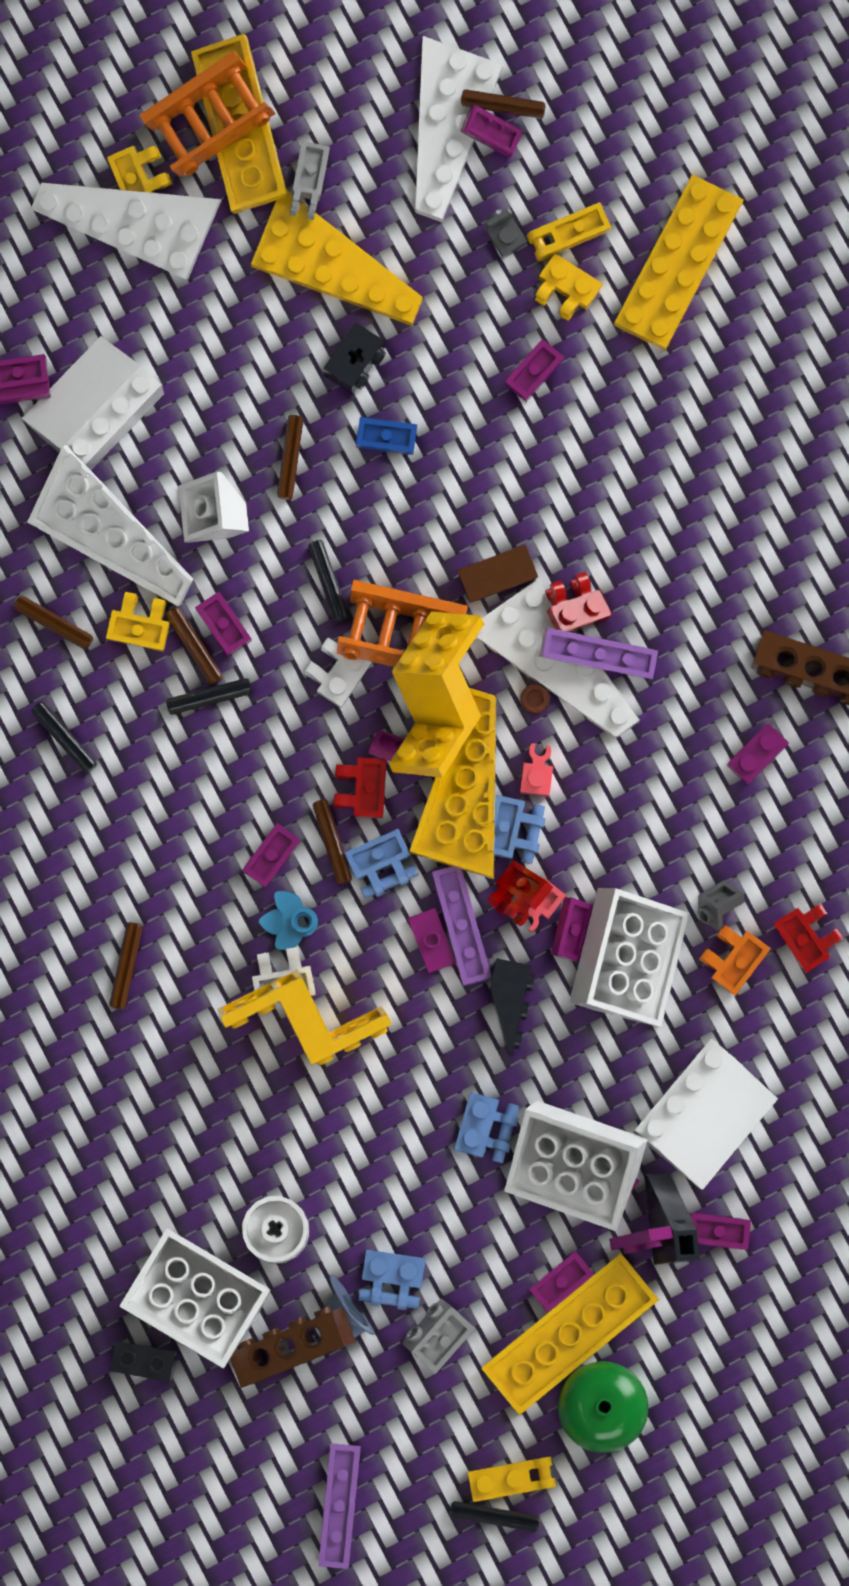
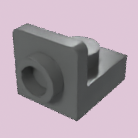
(504, 232)
(717, 902)

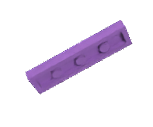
(598, 653)
(461, 925)
(339, 1506)

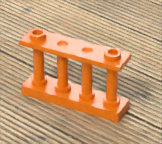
(183, 102)
(393, 603)

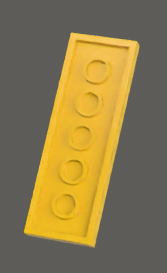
(251, 162)
(678, 262)
(570, 1334)

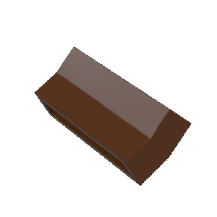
(497, 573)

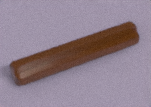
(503, 103)
(290, 457)
(53, 622)
(194, 646)
(332, 841)
(125, 965)

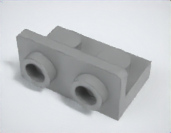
(438, 1335)

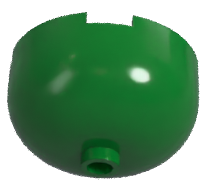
(580, 1407)

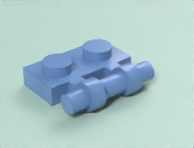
(507, 823)
(377, 855)
(477, 1124)
(394, 1270)

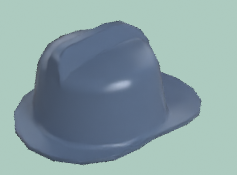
(341, 1299)

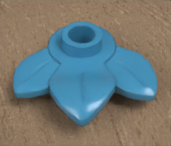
(285, 919)

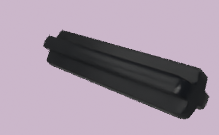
(328, 581)
(209, 696)
(63, 737)
(495, 1516)

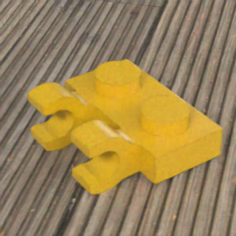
(130, 173)
(570, 282)
(139, 630)

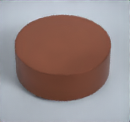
(535, 699)

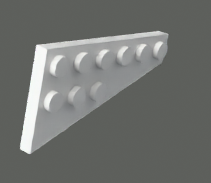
(441, 116)
(147, 225)
(93, 521)
(517, 635)

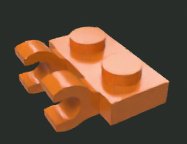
(739, 963)

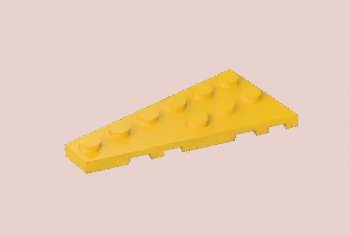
(330, 263)
(460, 809)

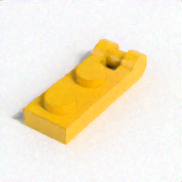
(569, 231)
(510, 1479)

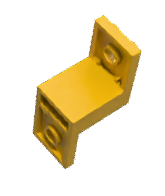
(436, 694)
(305, 1018)

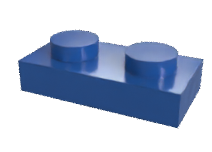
(386, 436)

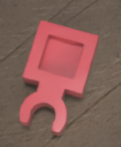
(537, 776)
(546, 907)

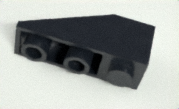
(508, 992)
(668, 1209)

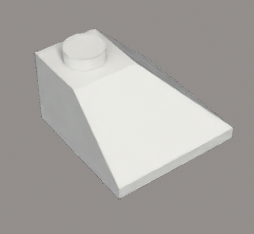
(211, 509)

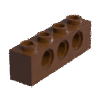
(802, 654)
(334, 1334)

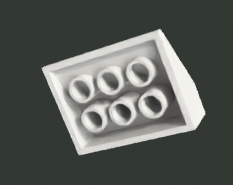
(94, 403)
(629, 956)
(706, 1114)
(575, 1164)
(195, 1298)

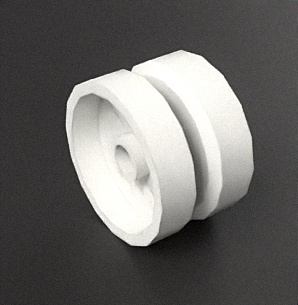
(258, 1225)

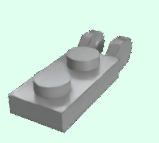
(309, 176)

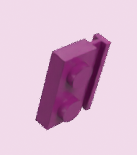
(24, 379)

